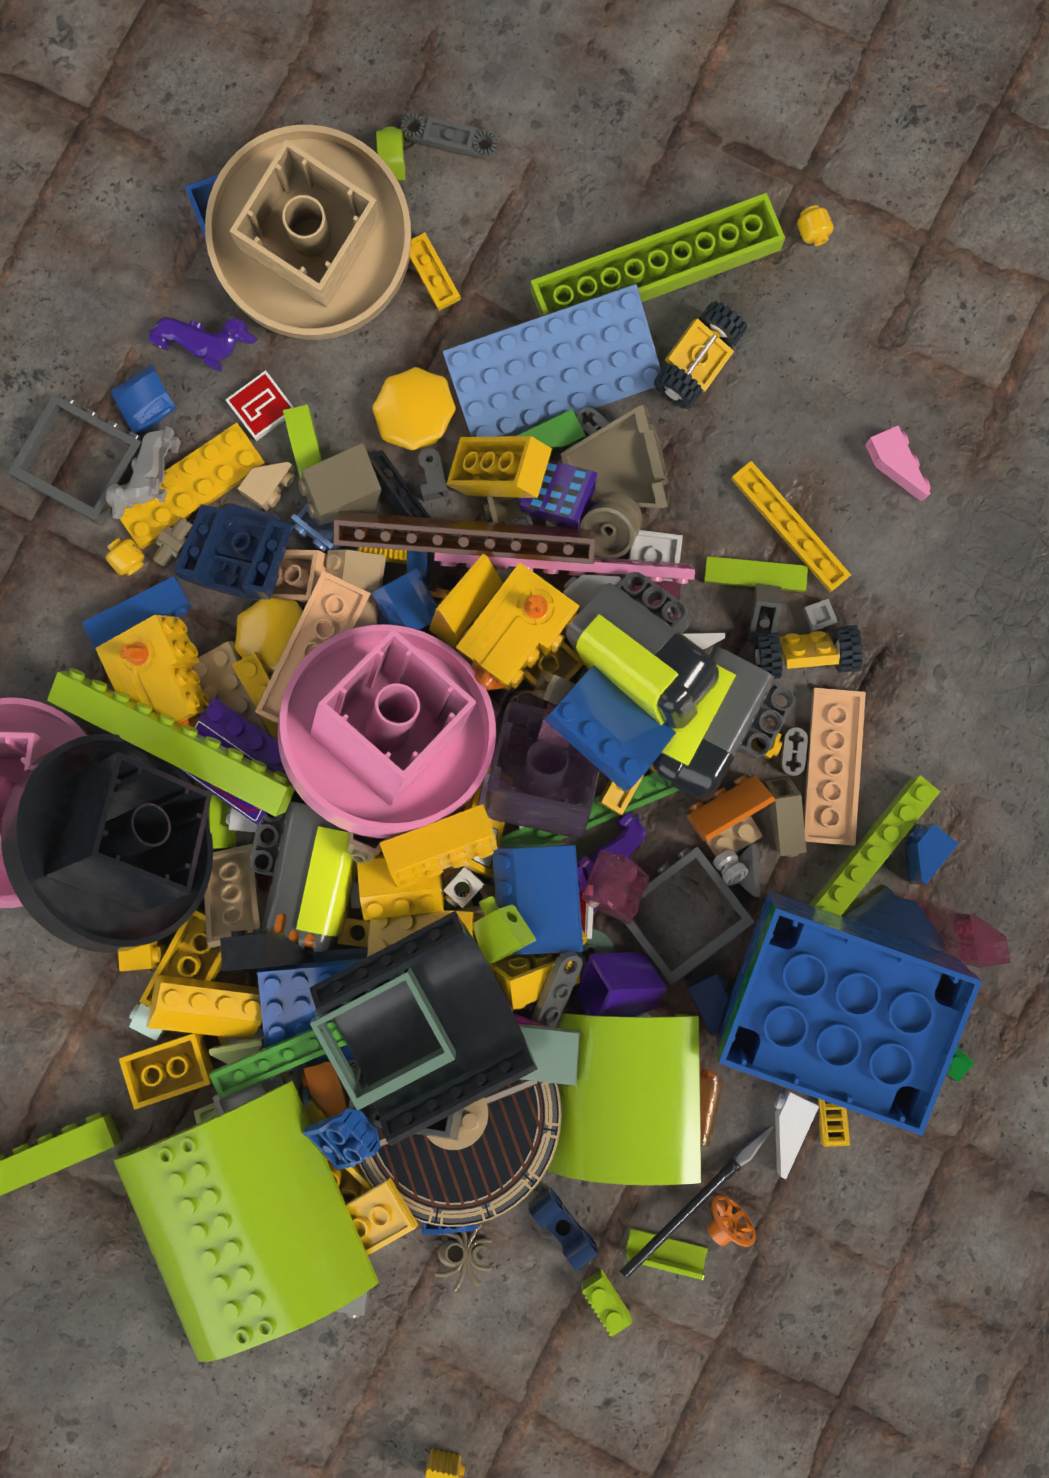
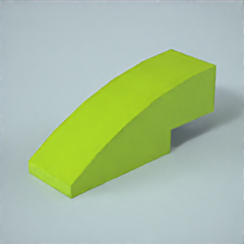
(303, 437)

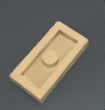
(735, 837)

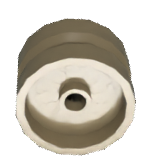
(616, 524)

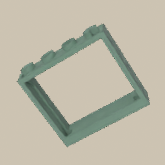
(400, 1078)

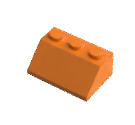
(729, 807)

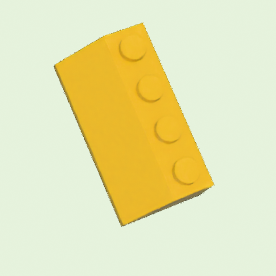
(205, 1007)

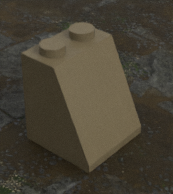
(340, 484)

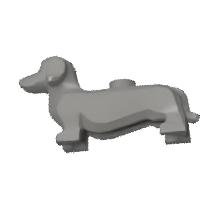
(147, 474)

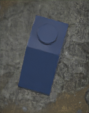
(710, 999)

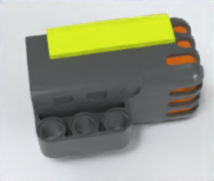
(309, 874)

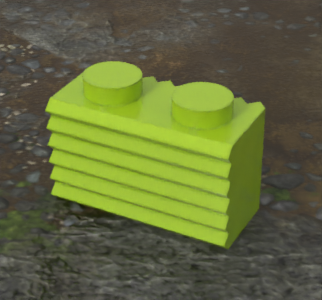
(606, 1303)

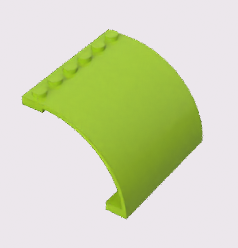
(632, 1102)

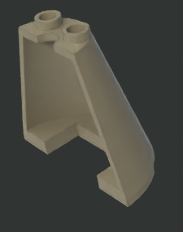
(625, 459)

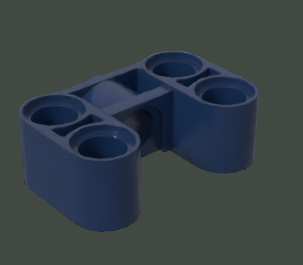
(576, 1242)

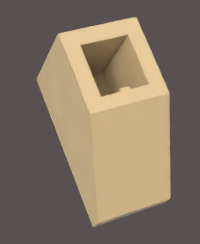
(266, 483)

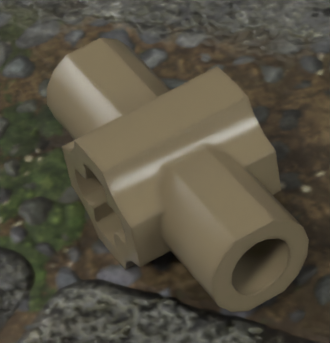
(172, 541)

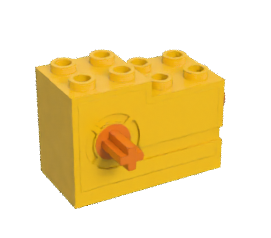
(514, 628)
(155, 668)

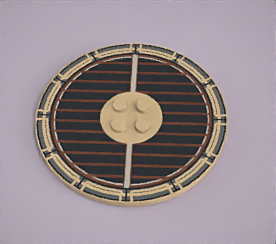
(489, 1170)

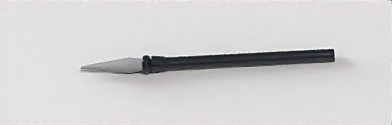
(734, 1164)

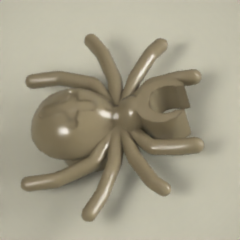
(461, 1254)

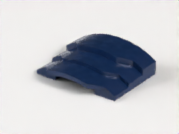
(234, 551)
(897, 917)

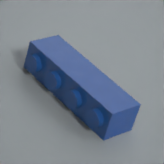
(162, 599)

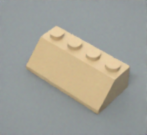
(362, 571)

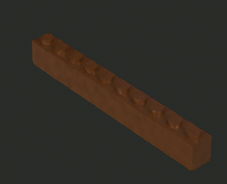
(464, 537)

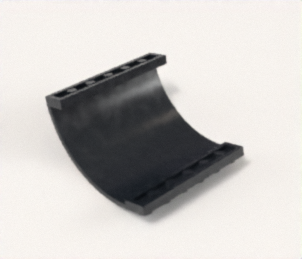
(394, 1032)

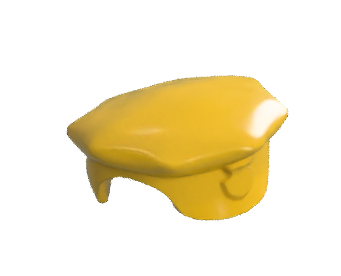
(413, 409)
(267, 630)

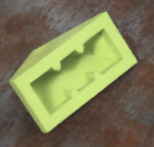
(234, 1051)

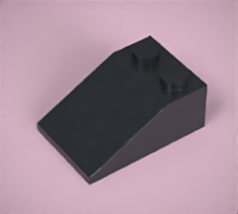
(260, 950)

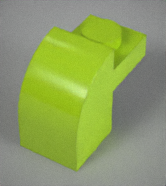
(391, 149)

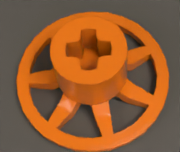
(726, 1226)

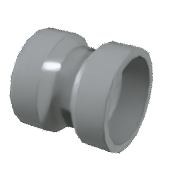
(731, 869)

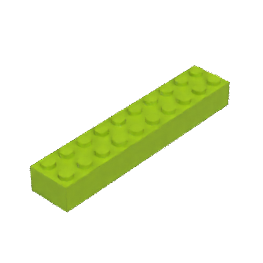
(668, 258)

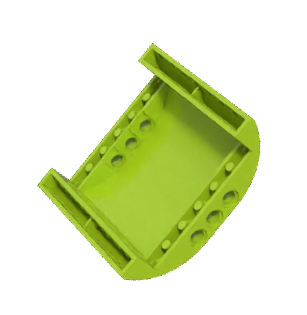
(246, 1225)

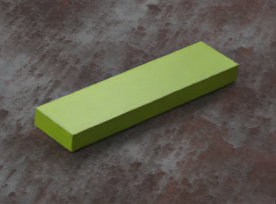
(749, 573)

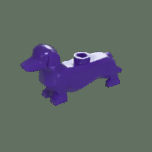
(202, 344)
(624, 844)

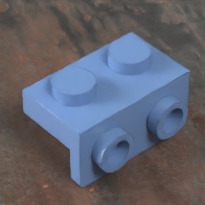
(322, 535)

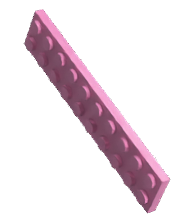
(603, 567)

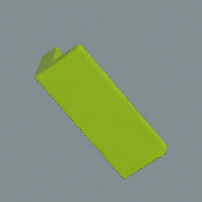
(220, 831)
(672, 1256)

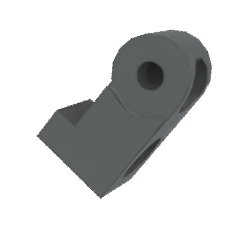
(432, 468)

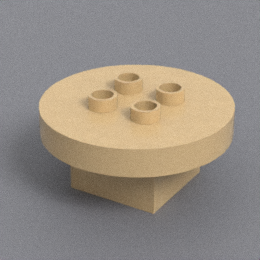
(308, 232)

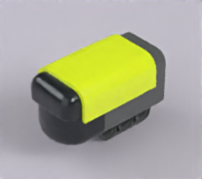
(645, 649)
(724, 725)

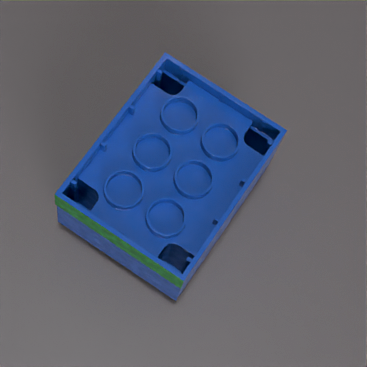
(846, 1013)

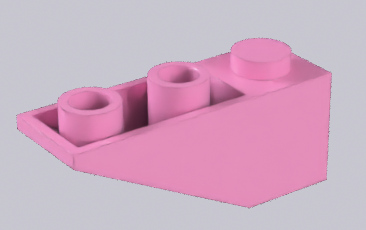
(893, 458)

